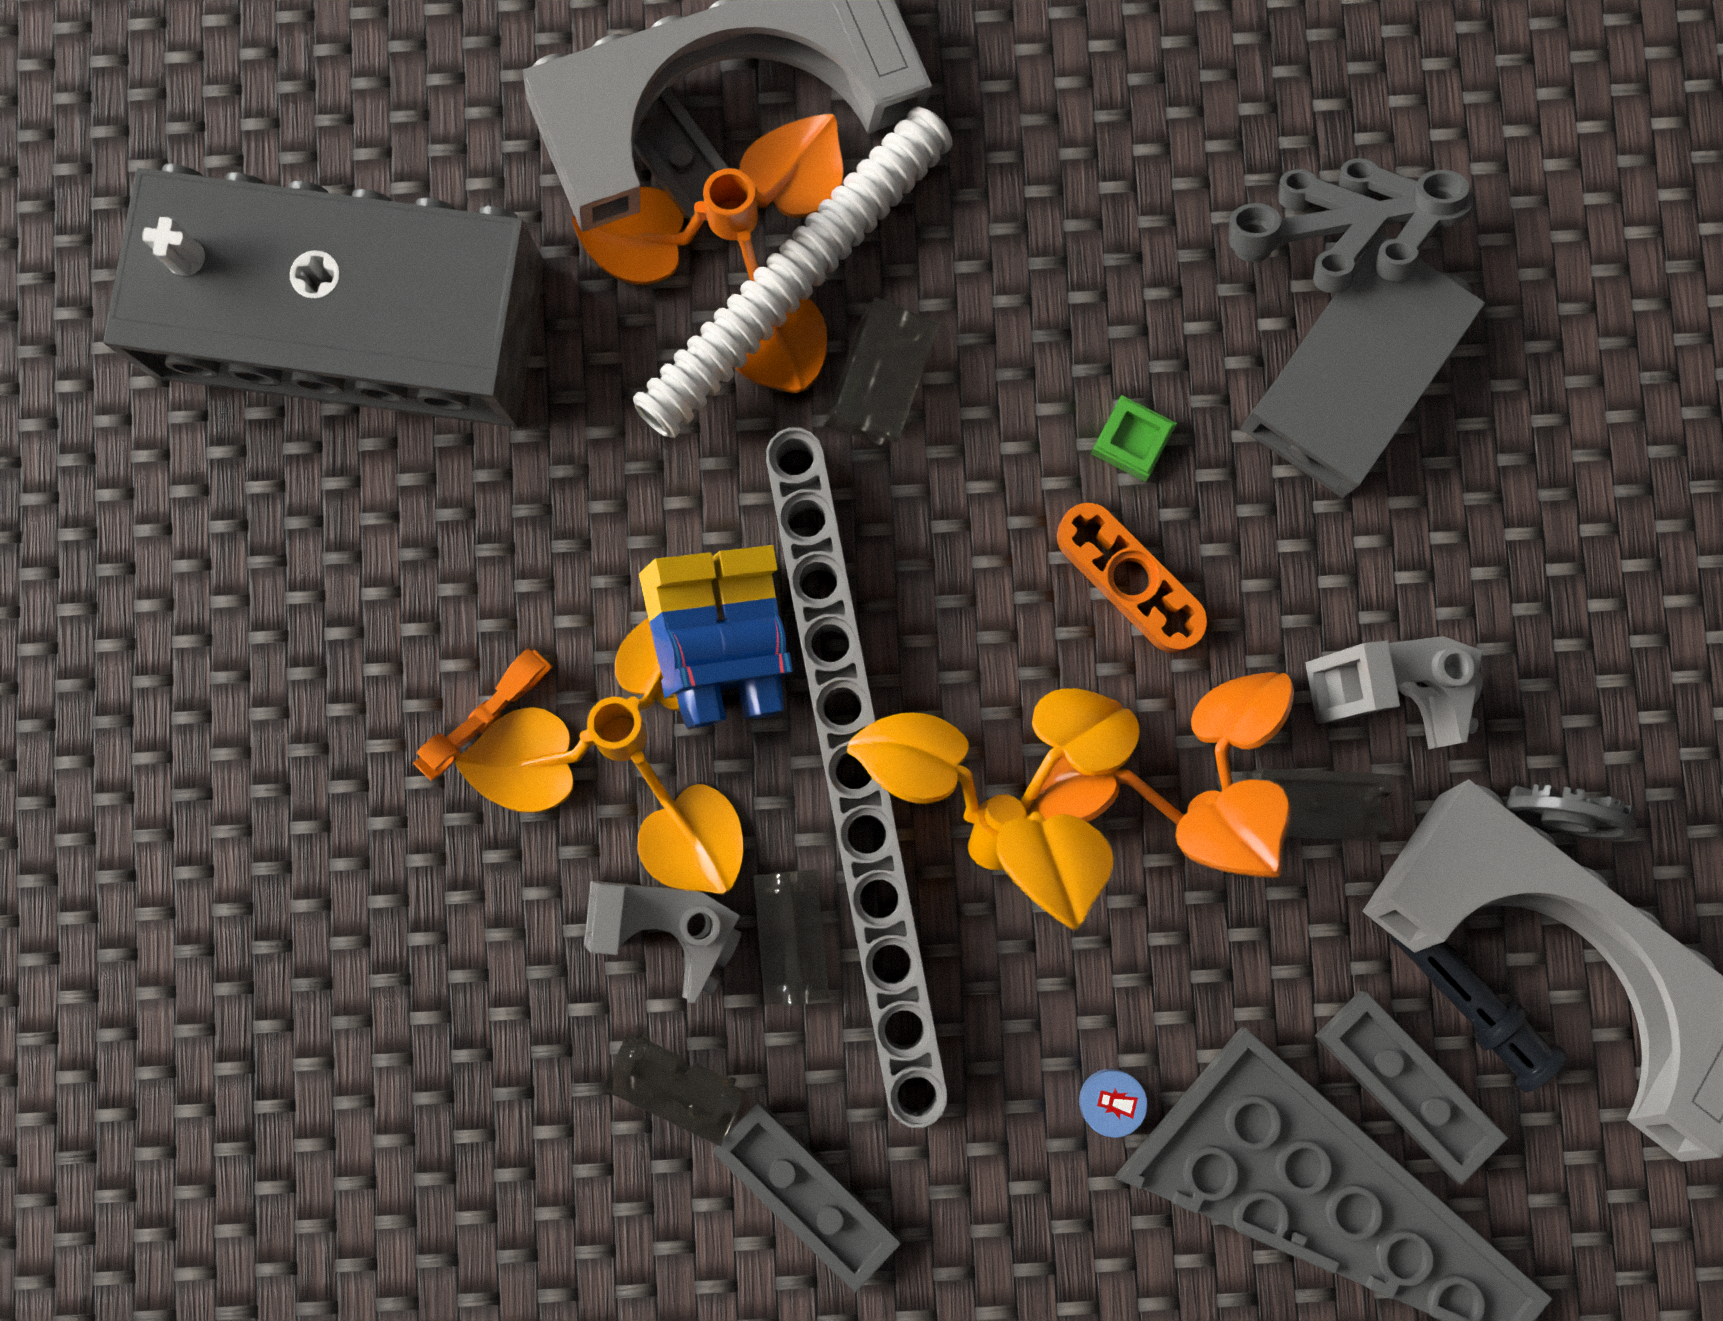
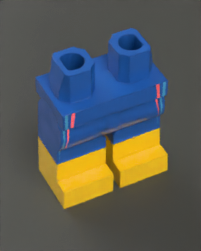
(717, 632)

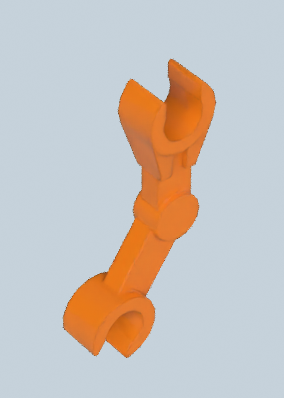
(519, 678)

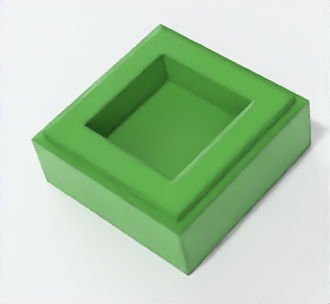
(1133, 438)

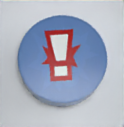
(1113, 1103)

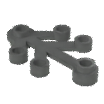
(1428, 204)

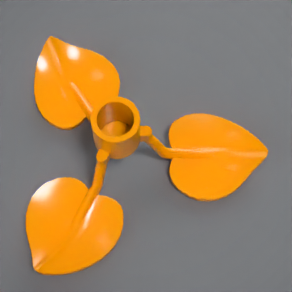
(526, 769)
(1054, 860)

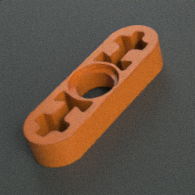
(1087, 554)

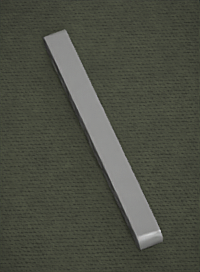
(826, 679)

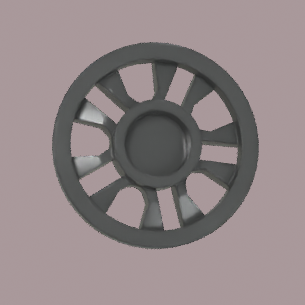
(1572, 814)

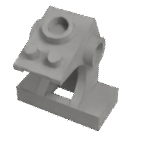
(1369, 674)
(625, 909)

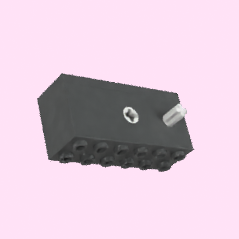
(326, 295)

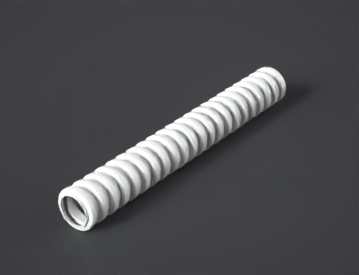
(792, 273)

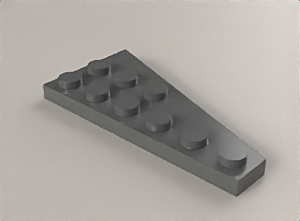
(1298, 1175)

